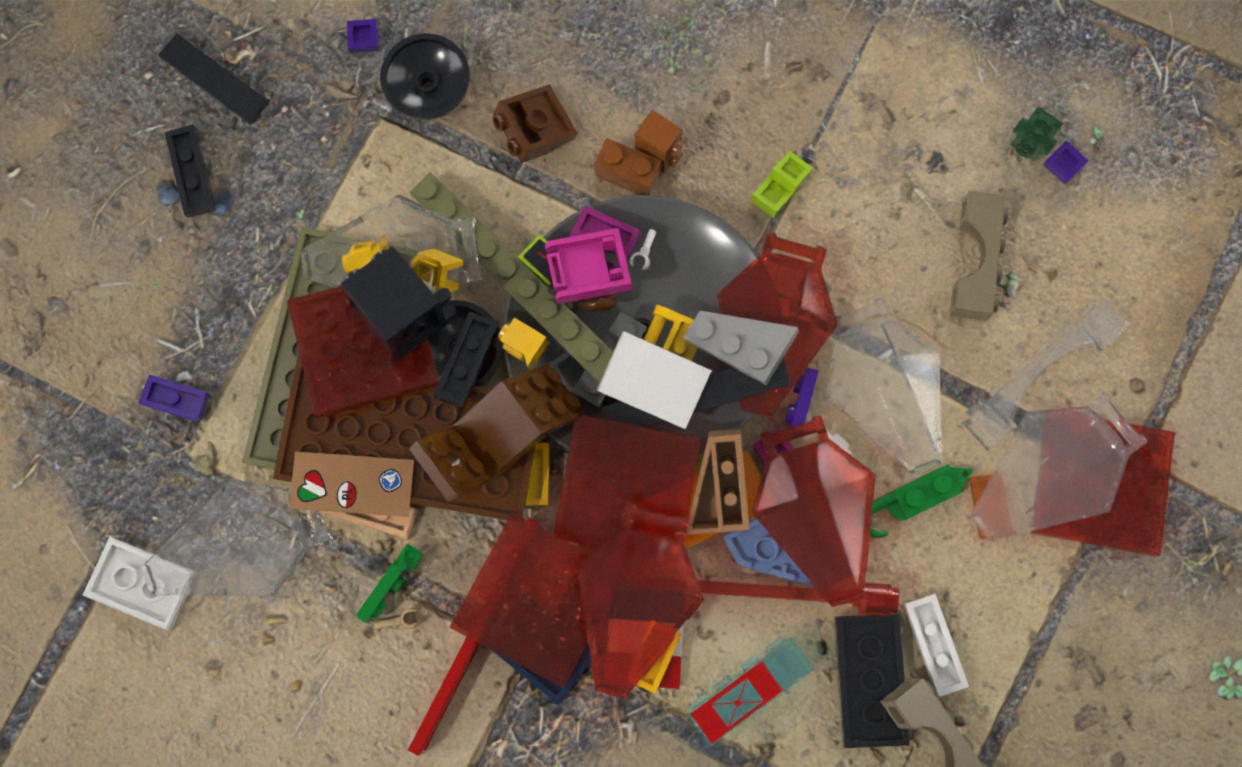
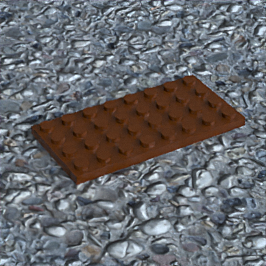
(389, 431)

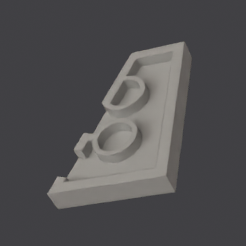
(742, 343)

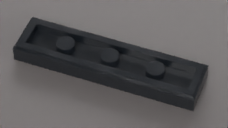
(213, 79)

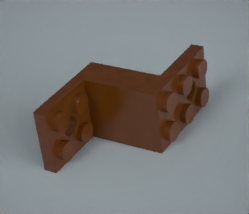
(497, 431)

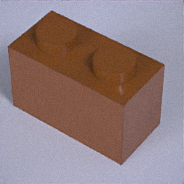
(660, 140)
(627, 168)

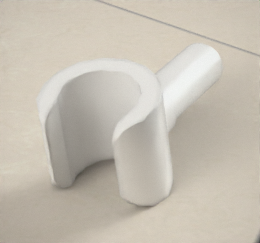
(644, 250)

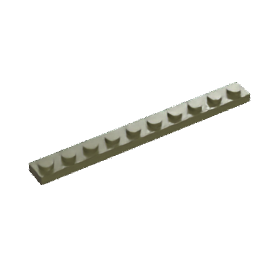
(520, 282)

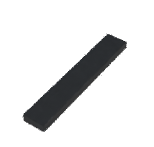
(719, 390)

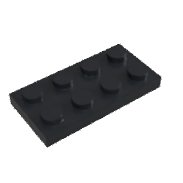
(868, 671)

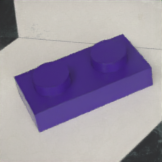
(804, 388)
(174, 398)

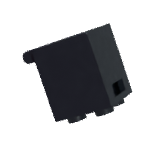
(396, 303)

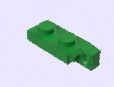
(390, 582)

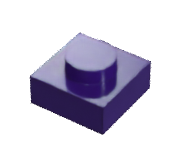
(362, 35)
(1065, 162)

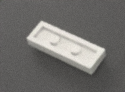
(936, 645)

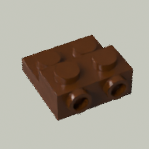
(533, 123)

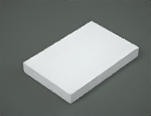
(654, 380)
(121, 585)

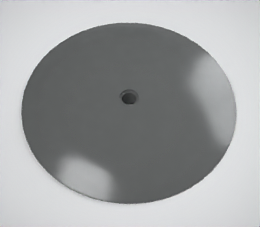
(688, 267)

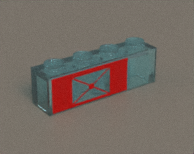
(750, 690)

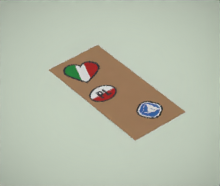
(351, 484)

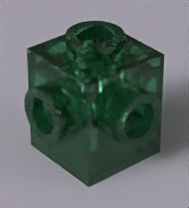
(1036, 134)

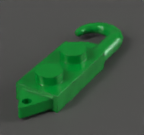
(921, 494)

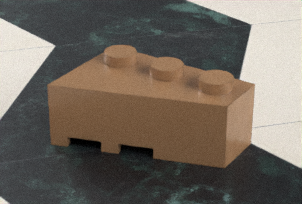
(721, 488)

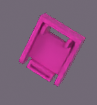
(581, 269)

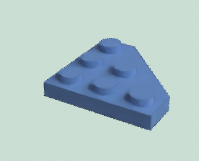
(761, 553)

